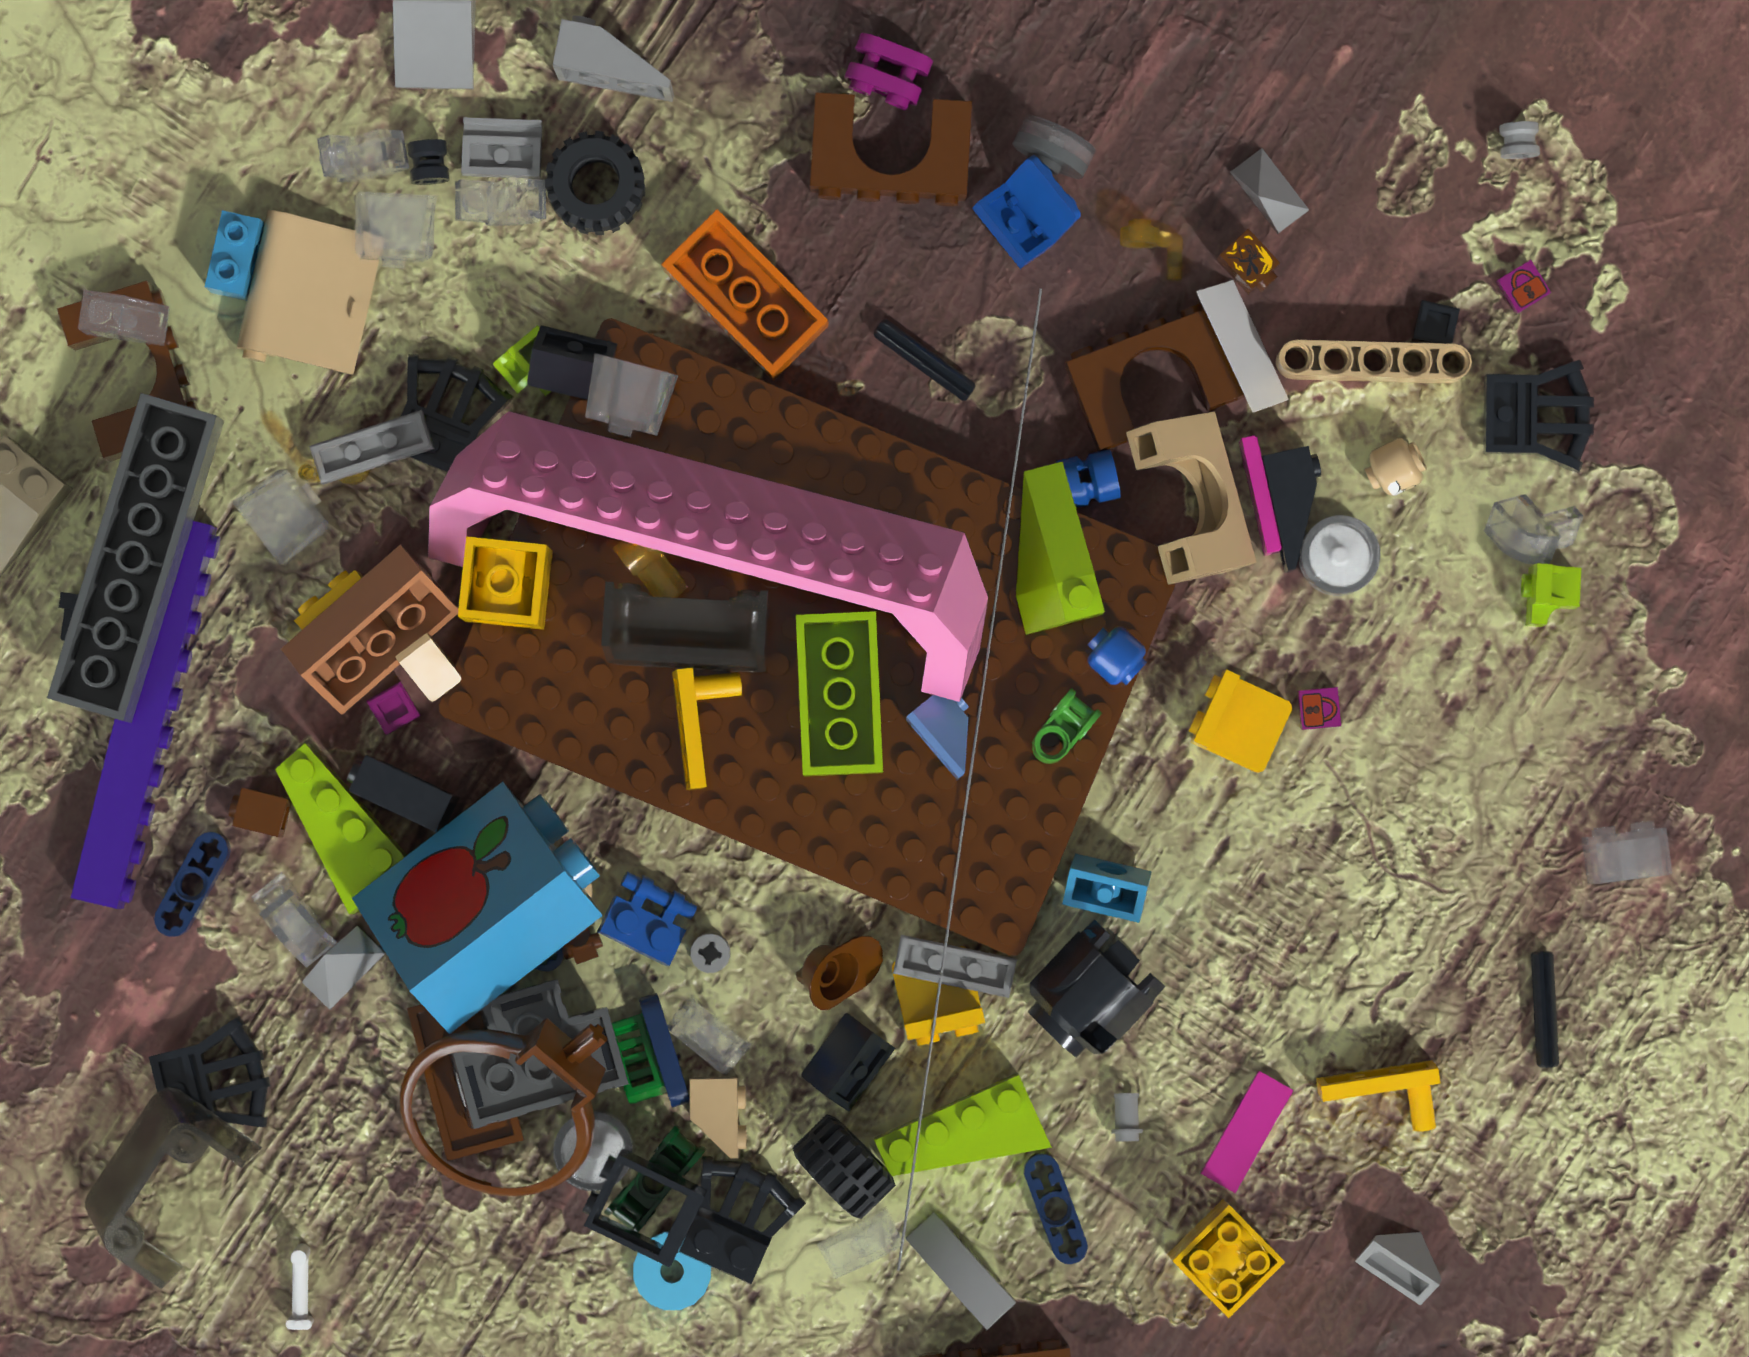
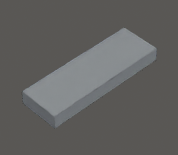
(372, 447)
(961, 969)

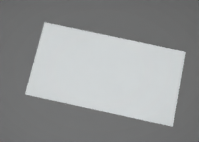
(1242, 345)

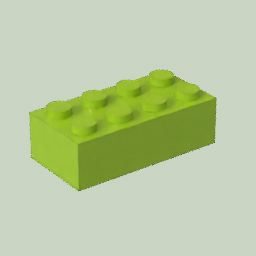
(839, 693)

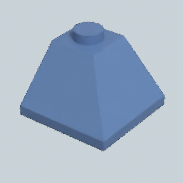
(944, 730)

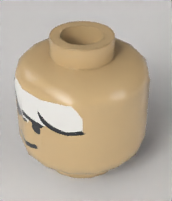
(1396, 467)

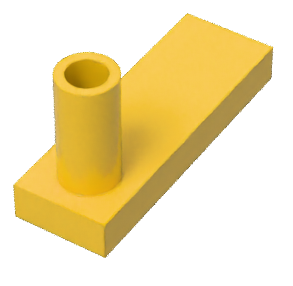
(687, 692)
(1413, 1077)

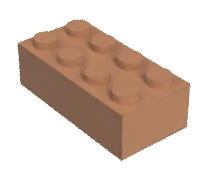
(366, 627)

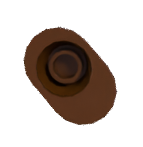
(840, 971)

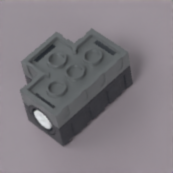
(499, 1087)

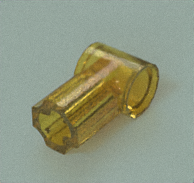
(652, 569)

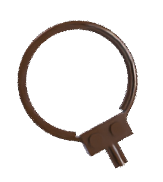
(564, 1056)

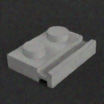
(502, 148)

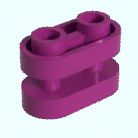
(898, 91)

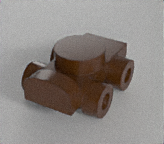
(583, 946)

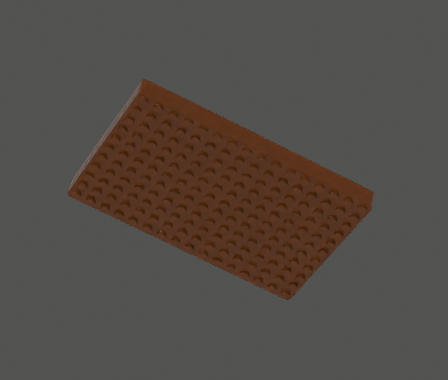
(872, 831)

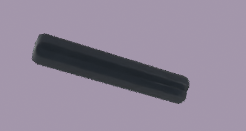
(924, 360)
(1544, 1009)

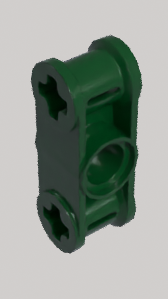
(641, 1200)

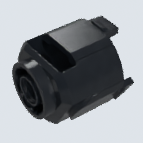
(1087, 993)

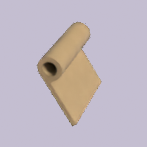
(307, 294)

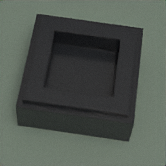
(1435, 323)

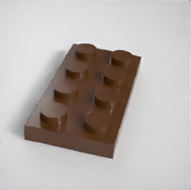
(446, 1101)

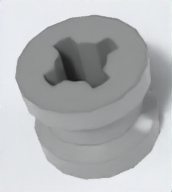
(1519, 140)
(718, 948)

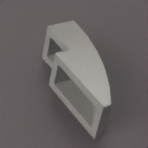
(960, 1270)

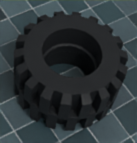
(589, 150)
(843, 1166)

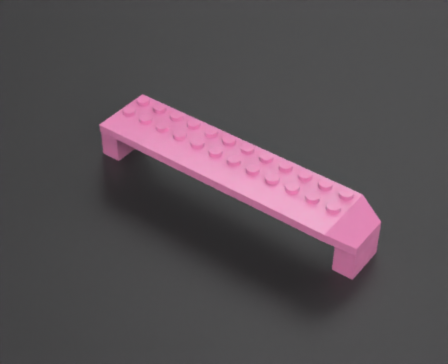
(726, 521)

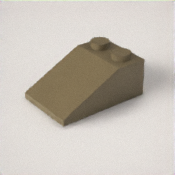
(27, 498)

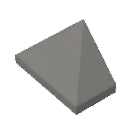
(1269, 191)
(343, 967)
(1402, 1263)

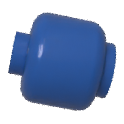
(1116, 655)

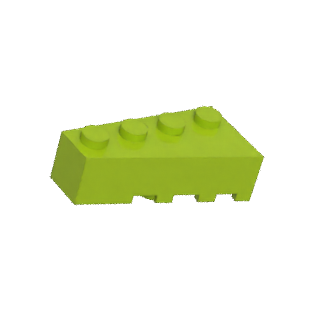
(338, 823)
(971, 1129)

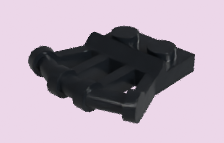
(1512, 415)
(449, 434)
(189, 1073)
(727, 1242)

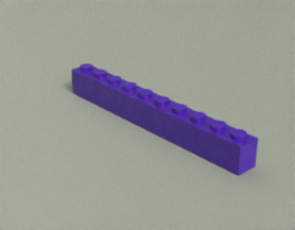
(136, 747)

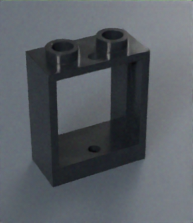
(402, 793)
(662, 1253)

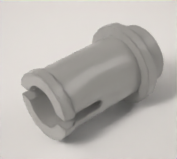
(1126, 1117)

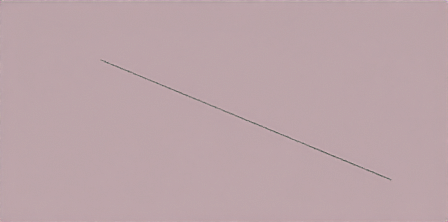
(969, 780)

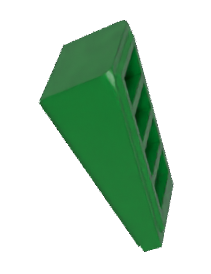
(650, 1089)

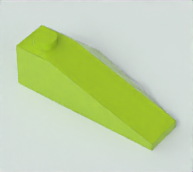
(1054, 565)

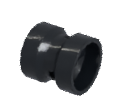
(428, 162)

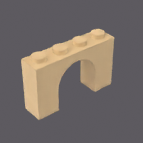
(1198, 451)

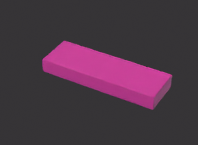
(1260, 495)
(1246, 1131)

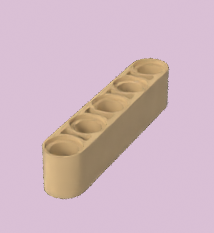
(1390, 352)

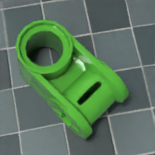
(1065, 726)

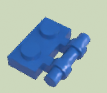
(642, 930)

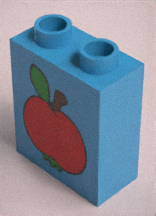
(480, 904)

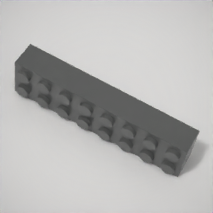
(135, 558)

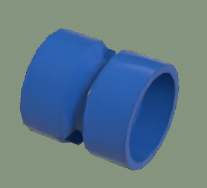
(1102, 477)

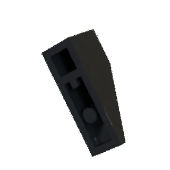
(1292, 488)

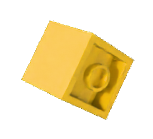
(505, 583)
(1225, 1258)

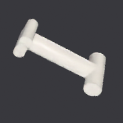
(300, 1319)

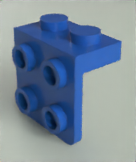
(1028, 212)

